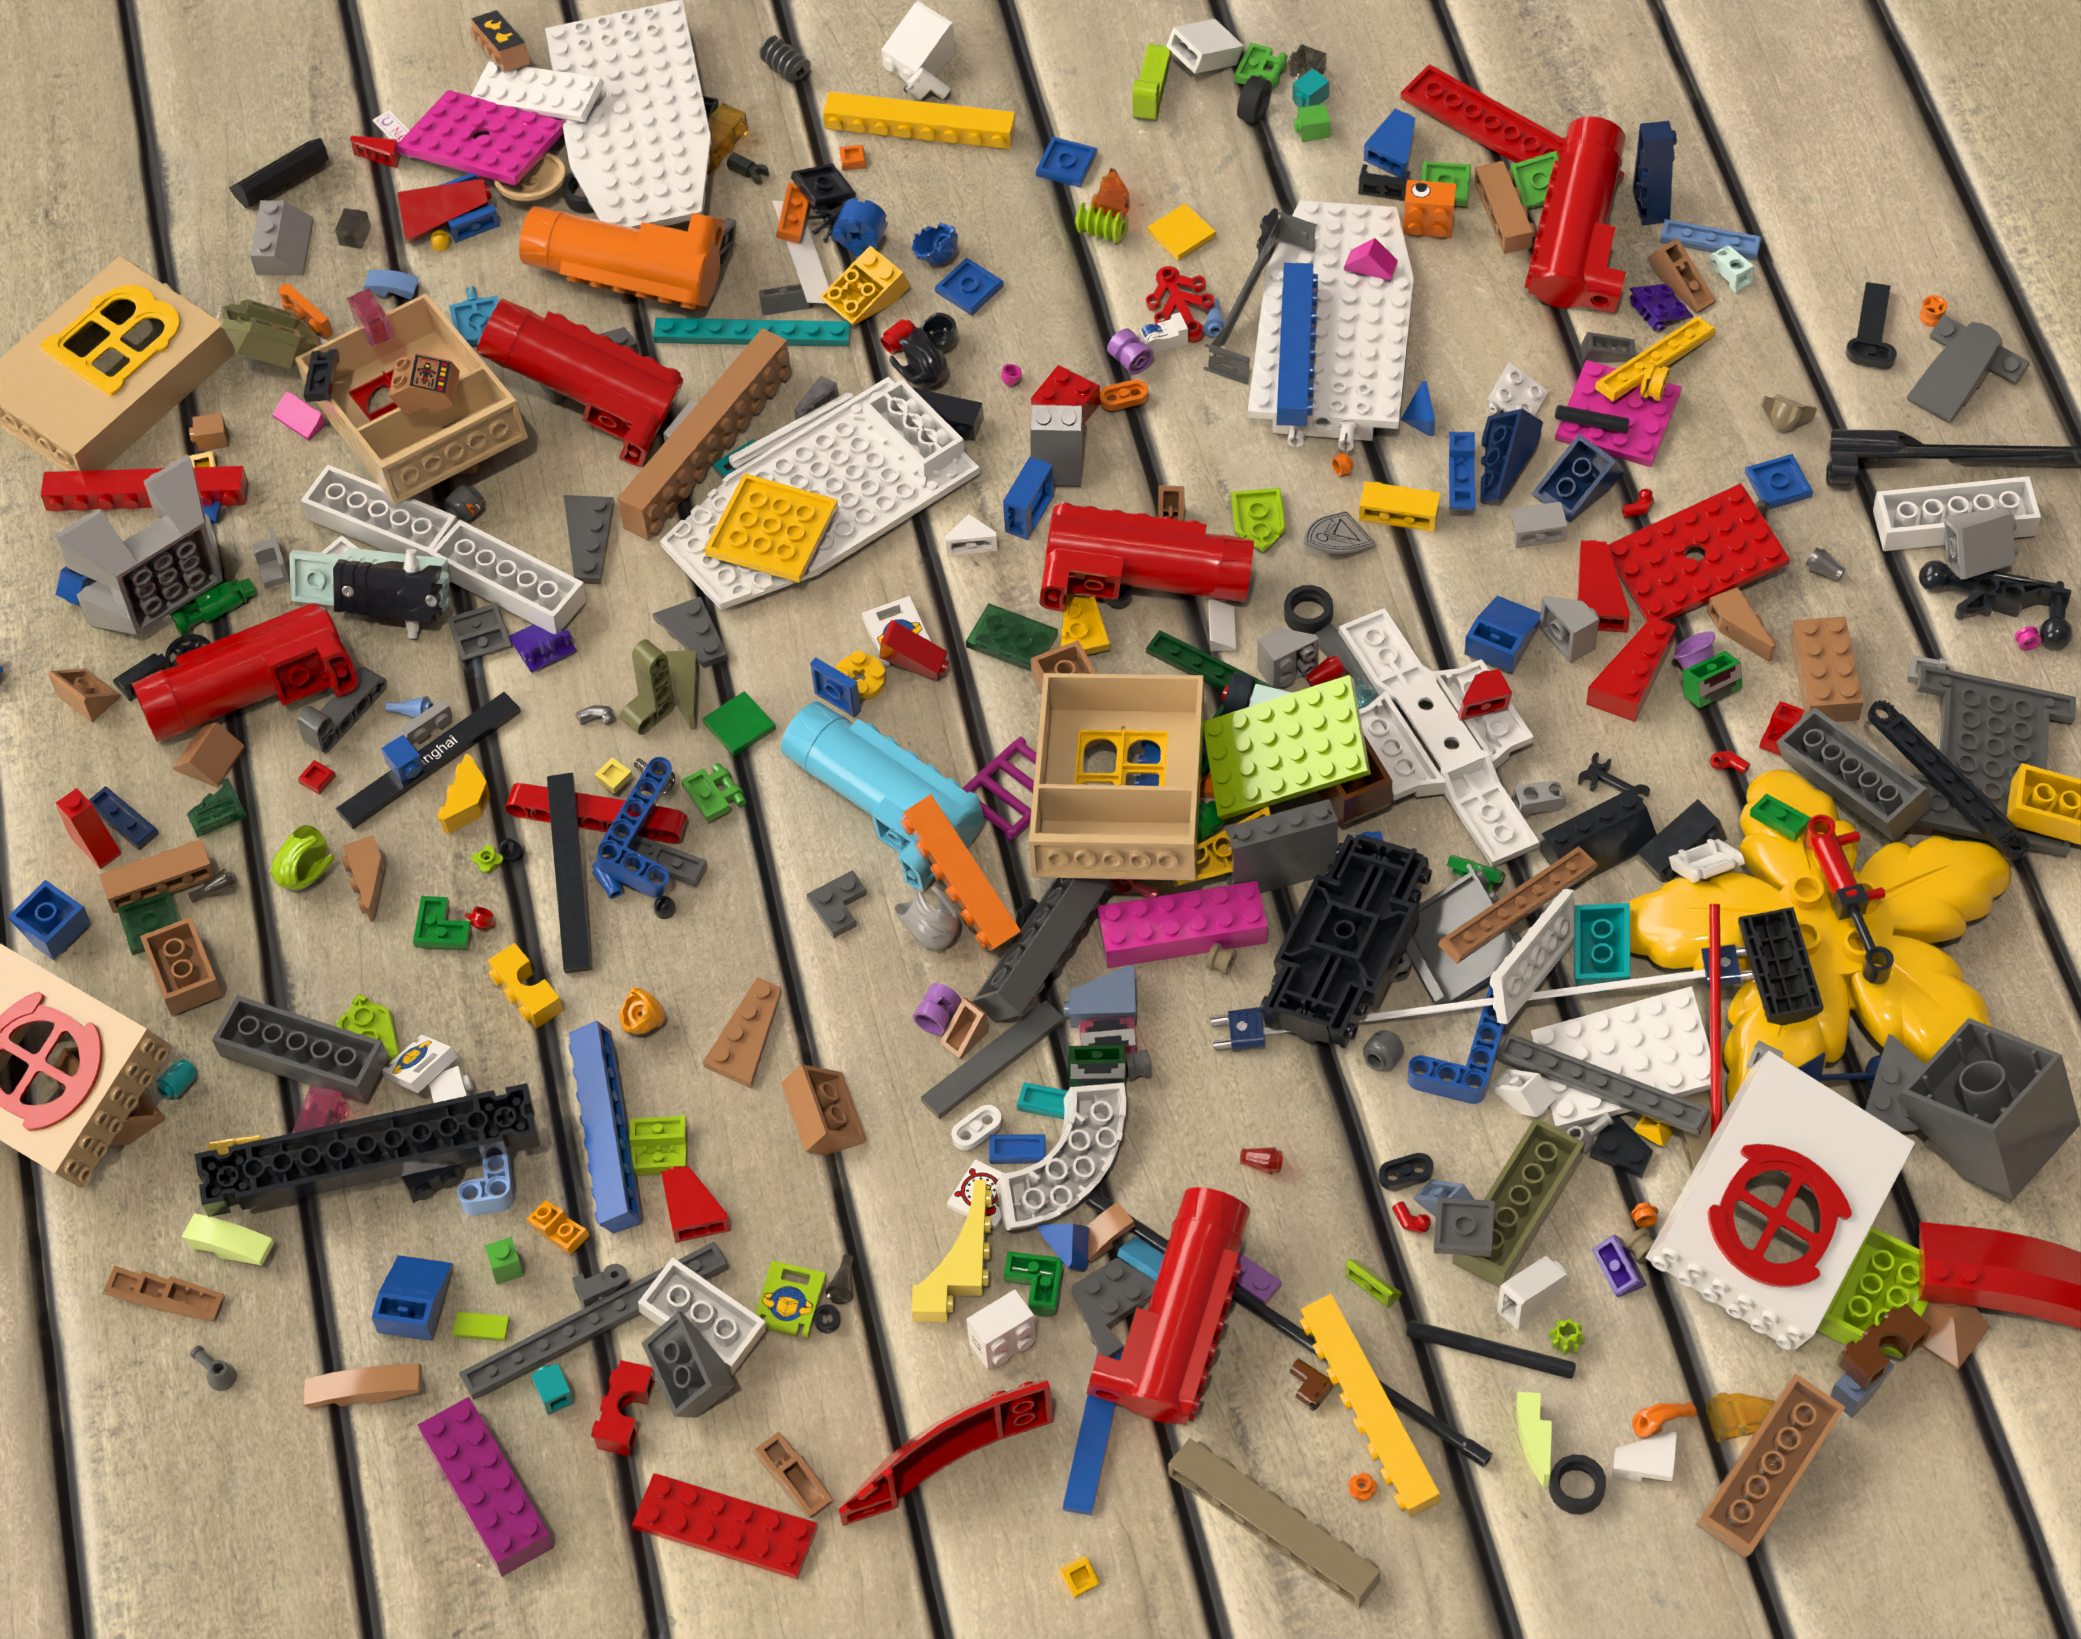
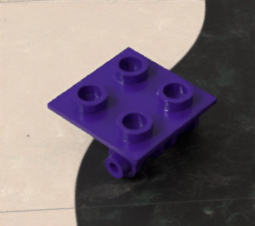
(1658, 305)
(541, 647)

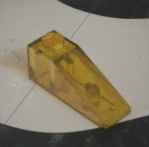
(1736, 1414)

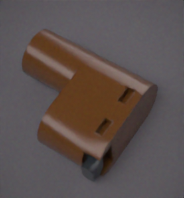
(1315, 1385)

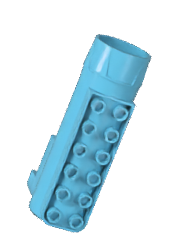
(879, 780)

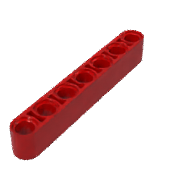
(595, 813)

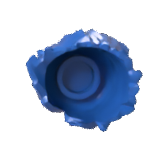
(936, 245)

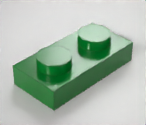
(1780, 816)

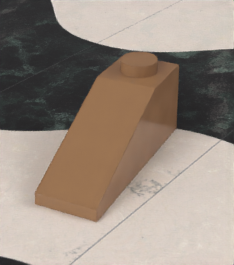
(1680, 274)

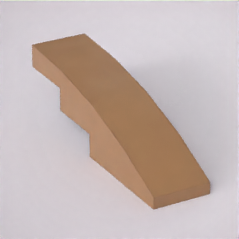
(163, 1294)
(363, 1384)

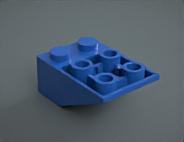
(1502, 633)
(411, 1297)

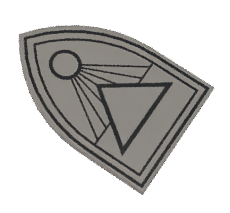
(1337, 535)

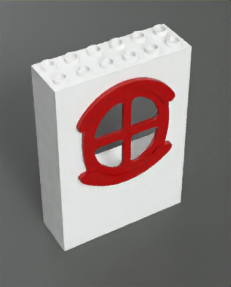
(1820, 1142)

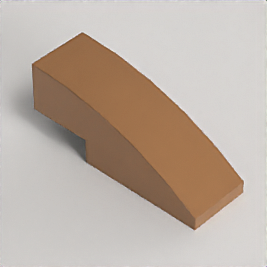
(792, 1474)

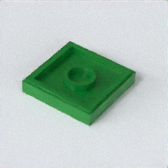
(739, 723)

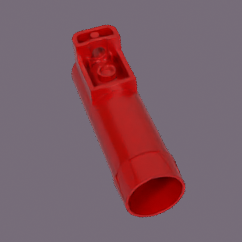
(1573, 231)
(620, 388)
(1101, 549)
(278, 657)
(1175, 1335)

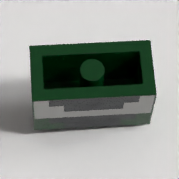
(1096, 1065)

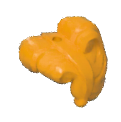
(636, 1002)

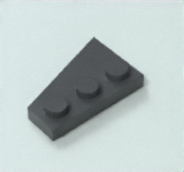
(694, 630)

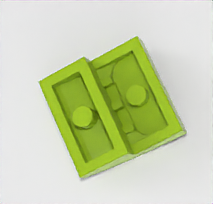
(658, 1143)

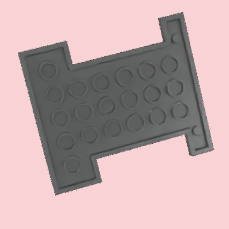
(1987, 735)

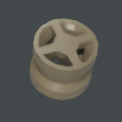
(1221, 958)
(1639, 1244)

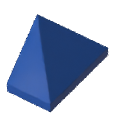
(1420, 411)

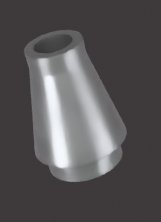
(1824, 564)

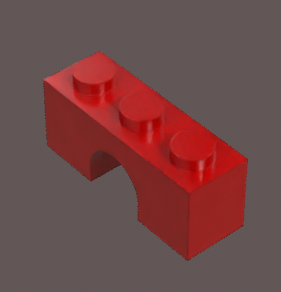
(628, 1385)

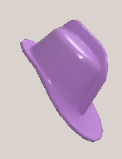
(1695, 649)

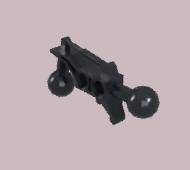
(2005, 595)

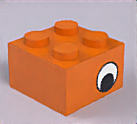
(1429, 209)

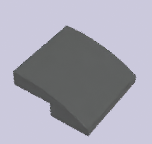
(479, 632)

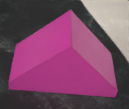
(1371, 260)

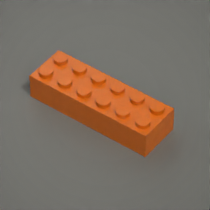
(959, 872)

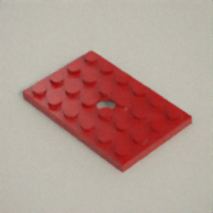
(1736, 549)

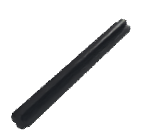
(1491, 1349)

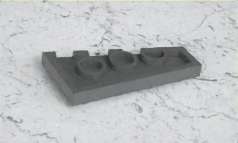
(588, 533)

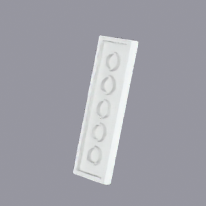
(540, 91)
(1534, 957)

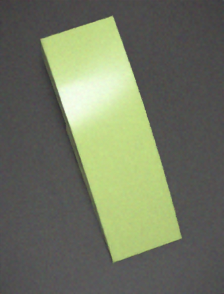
(227, 1240)
(1534, 1435)

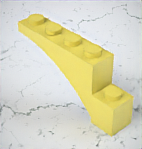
(962, 1269)

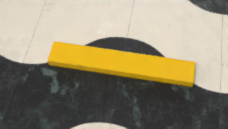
(1661, 353)

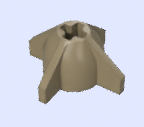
(1786, 413)

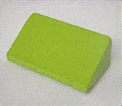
(1371, 1282)

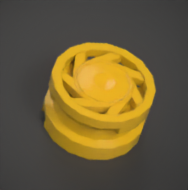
(1654, 381)

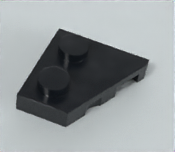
(1622, 1148)

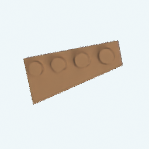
(741, 1042)

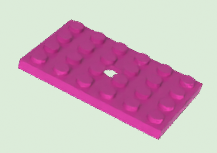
(506, 155)

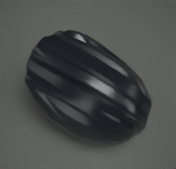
(925, 360)

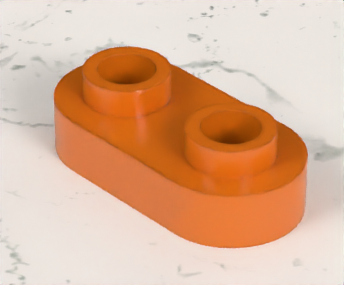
(1123, 394)

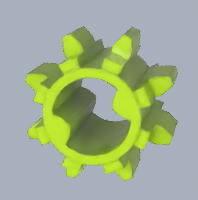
(1567, 1344)

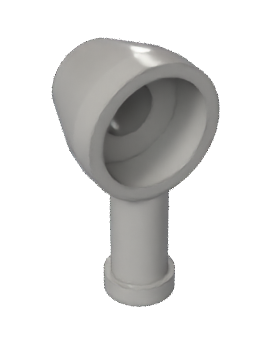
(1588, 1133)

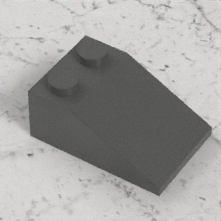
(1057, 439)
(686, 1367)

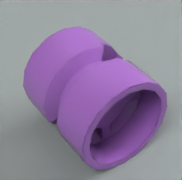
(1130, 351)
(936, 1009)

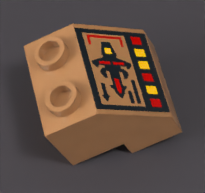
(423, 383)

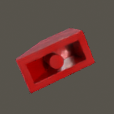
(1485, 695)

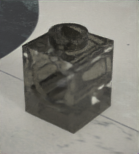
(1306, 59)

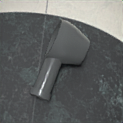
(220, 1381)

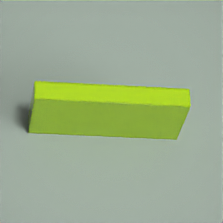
(481, 1326)

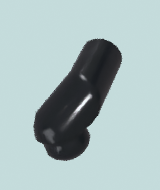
(1025, 911)

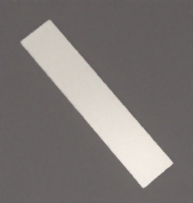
(806, 263)

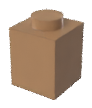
(209, 432)

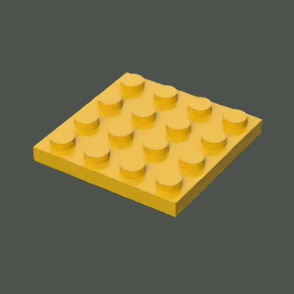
(771, 527)

